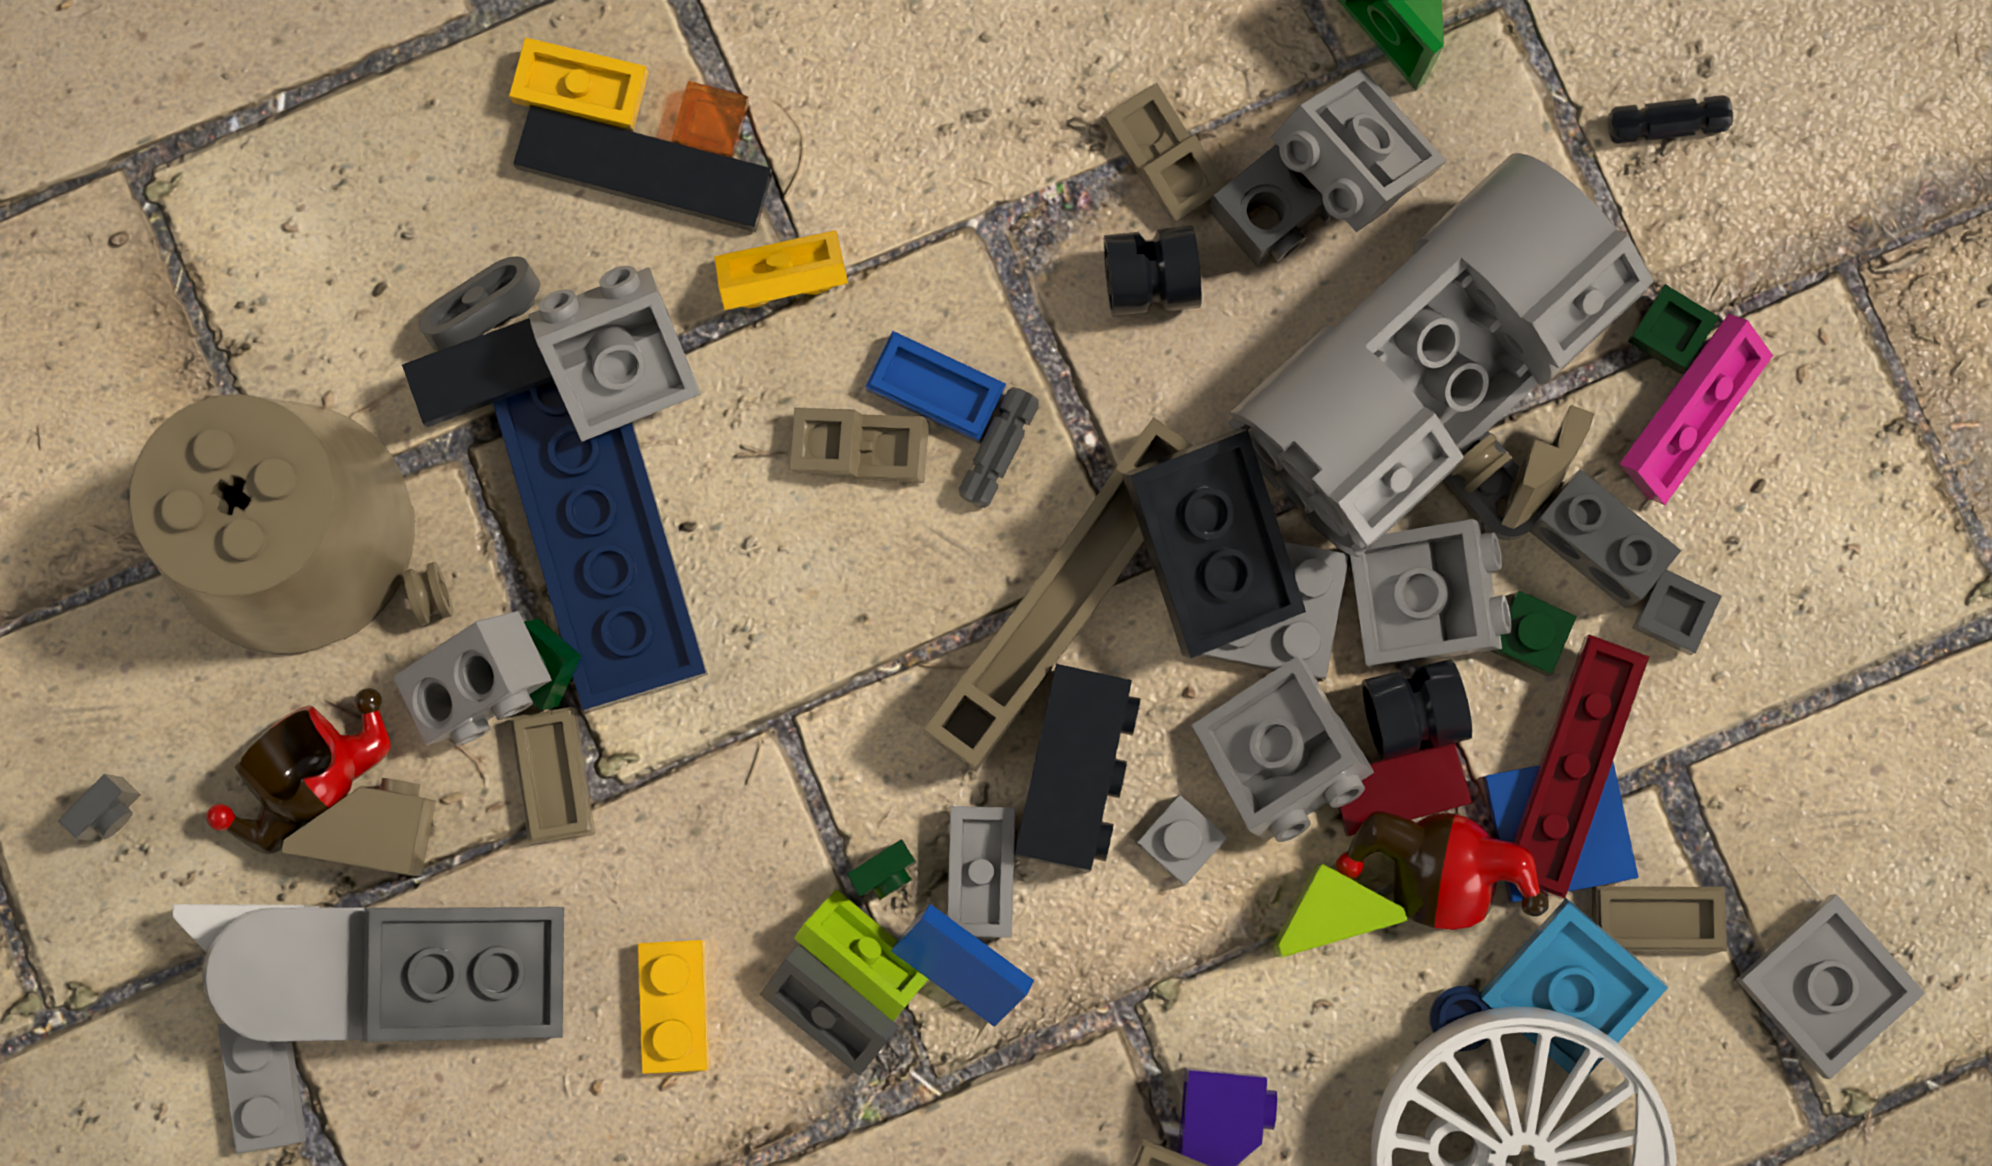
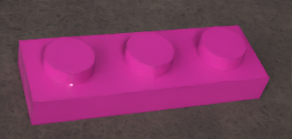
(1696, 409)

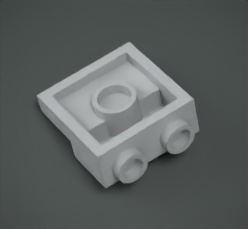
(1356, 149)
(613, 351)
(1430, 594)
(1283, 752)

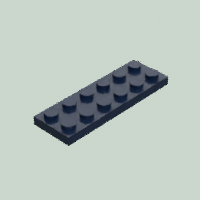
(600, 551)

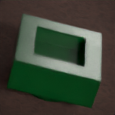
(1673, 329)
(1536, 633)
(559, 661)
(884, 871)

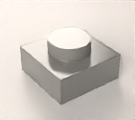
(1181, 840)

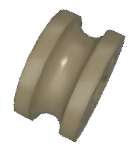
(1480, 463)
(428, 593)

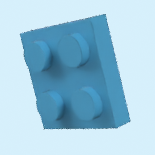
(1577, 972)

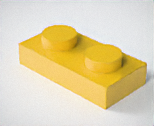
(579, 83)
(780, 270)
(673, 1006)

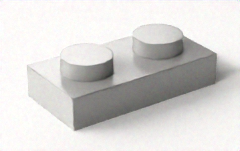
(982, 869)
(261, 1092)

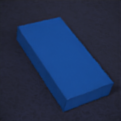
(935, 386)
(962, 965)

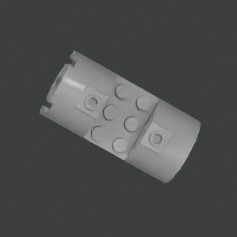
(1440, 351)

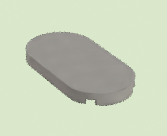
(289, 974)

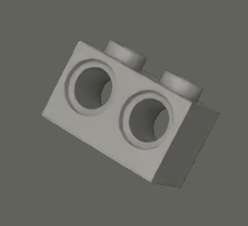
(472, 679)

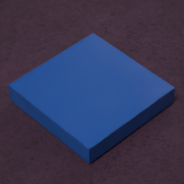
(1607, 848)

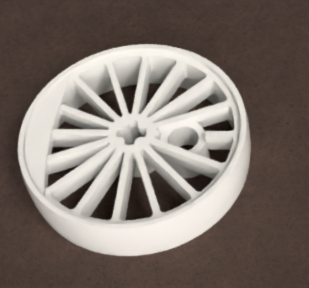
(1650, 1138)

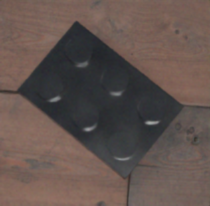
(1214, 542)

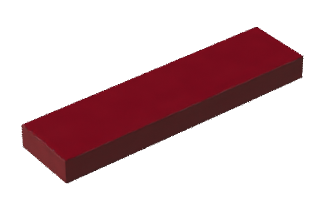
(1578, 759)

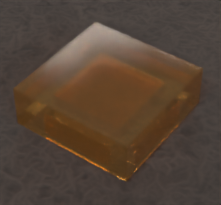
(711, 119)

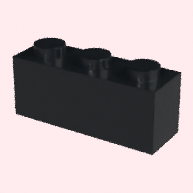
(1077, 769)

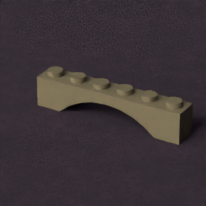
(1049, 614)

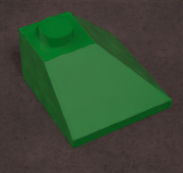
(1404, 31)

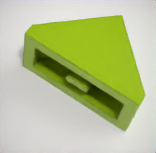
(1331, 911)

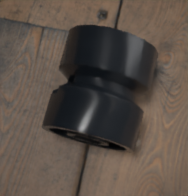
(1152, 271)
(1417, 709)

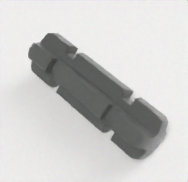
(998, 447)

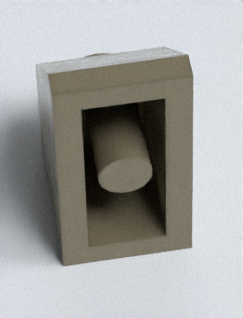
(371, 830)

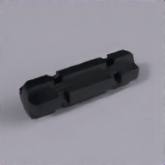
(1670, 119)

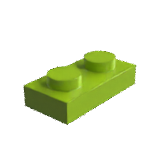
(860, 954)

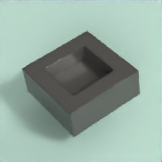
(1677, 612)
(101, 809)

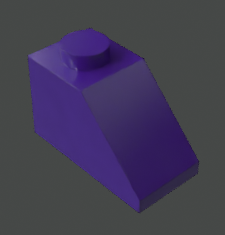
(1224, 1115)

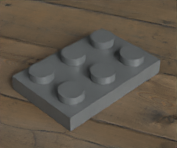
(462, 973)

